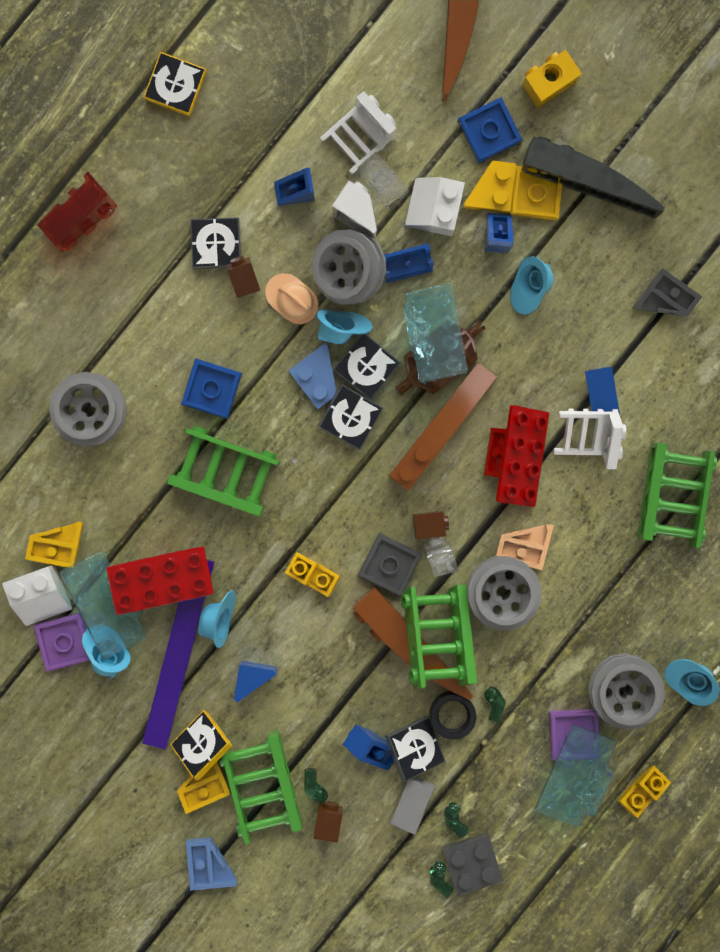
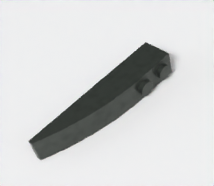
(587, 176)

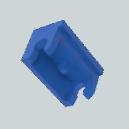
(408, 263)
(602, 389)

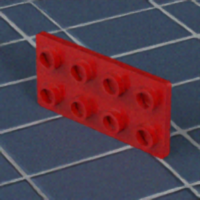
(517, 455)
(160, 580)

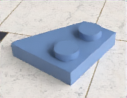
(316, 376)
(207, 865)

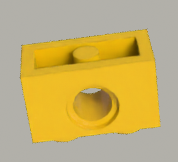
(564, 71)

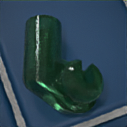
(497, 703)
(312, 787)
(452, 819)
(437, 879)

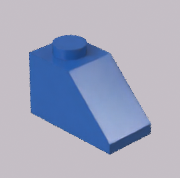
(369, 747)

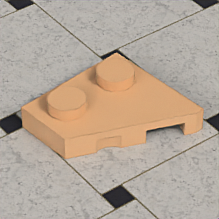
(526, 545)

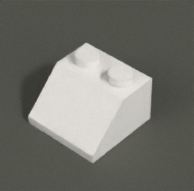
(435, 205)
(355, 208)
(37, 595)

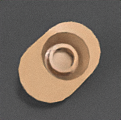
(291, 298)

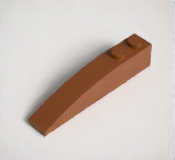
(459, 29)
(442, 426)
(391, 628)

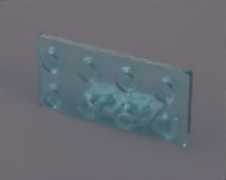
(435, 333)
(92, 595)
(578, 777)

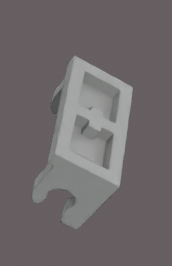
(413, 804)

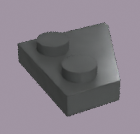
(668, 296)

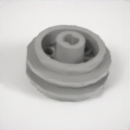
(369, 266)
(65, 396)
(507, 618)
(650, 701)

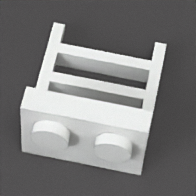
(372, 121)
(606, 438)

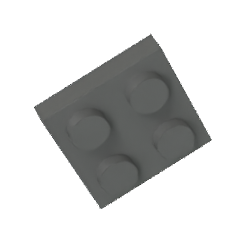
(472, 864)

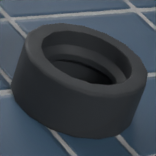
(448, 733)

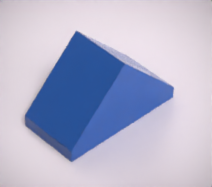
(295, 188)
(499, 233)
(251, 677)

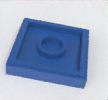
(489, 130)
(211, 388)

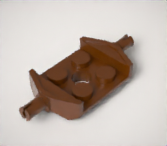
(435, 385)

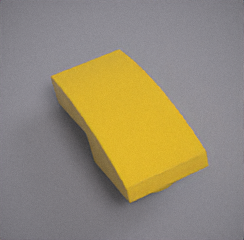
(313, 574)
(643, 790)

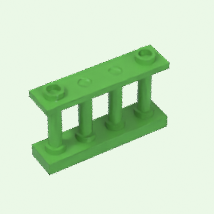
(206, 486)
(652, 503)
(460, 625)
(284, 793)

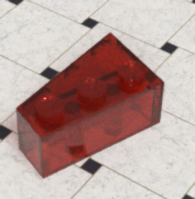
(78, 214)

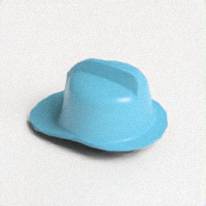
(530, 285)
(340, 325)
(216, 619)
(104, 667)
(692, 681)

